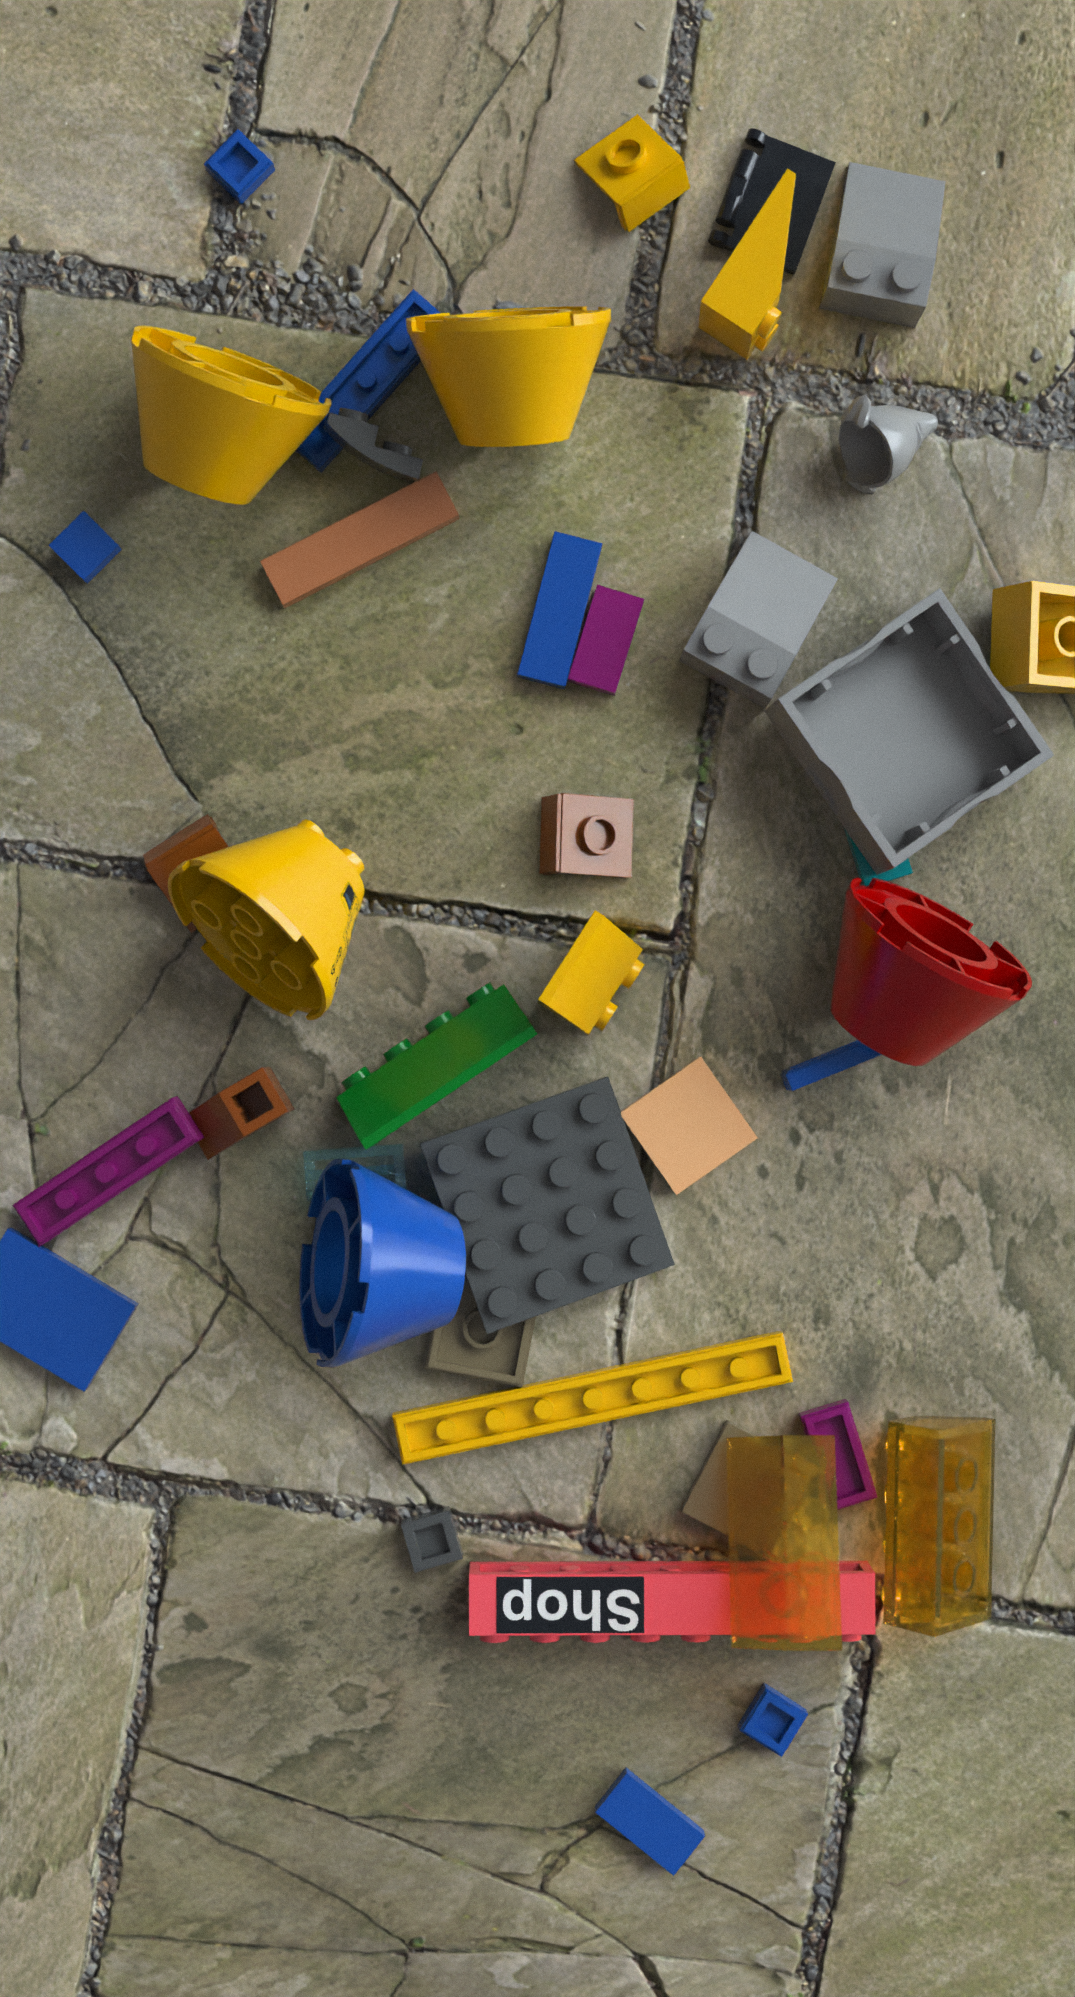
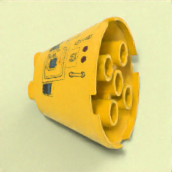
(275, 914)

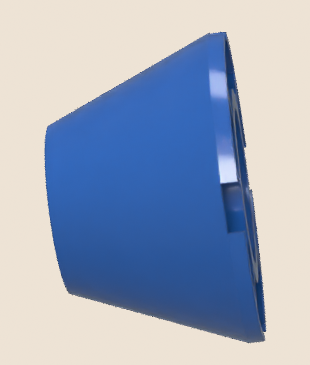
(376, 1265)

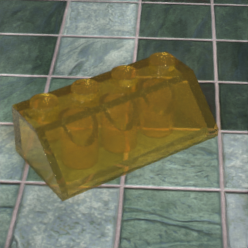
(938, 1523)
(783, 1543)

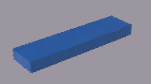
(369, 376)

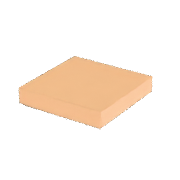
(688, 1125)

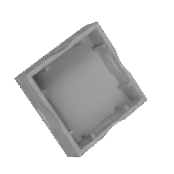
(908, 732)

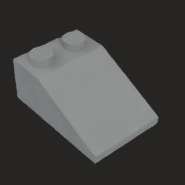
(884, 245)
(758, 619)

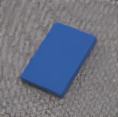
(57, 1310)

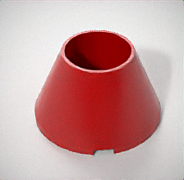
(915, 975)

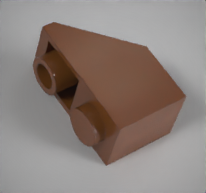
(240, 1111)

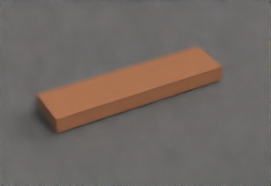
(360, 539)

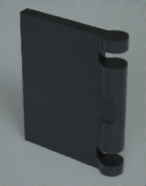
(754, 181)

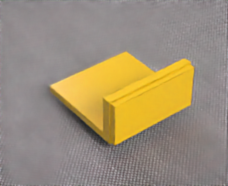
(635, 171)

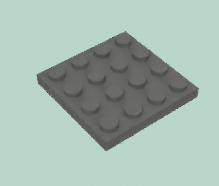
(548, 1204)

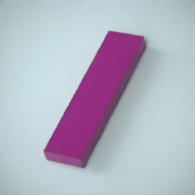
(108, 1171)

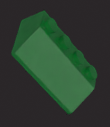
(435, 1065)

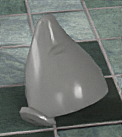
(880, 441)

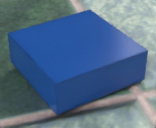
(239, 166)
(85, 547)
(772, 1719)

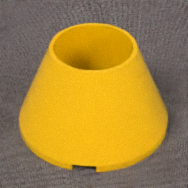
(511, 370)
(217, 416)

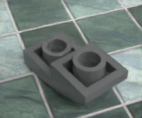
(359, 438)

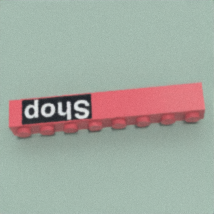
(629, 1599)

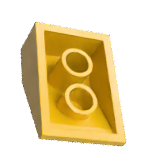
(745, 294)
(1034, 637)
(592, 974)

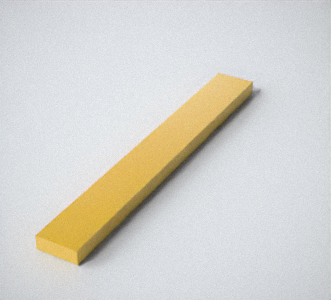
(592, 1397)

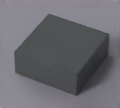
(432, 1539)

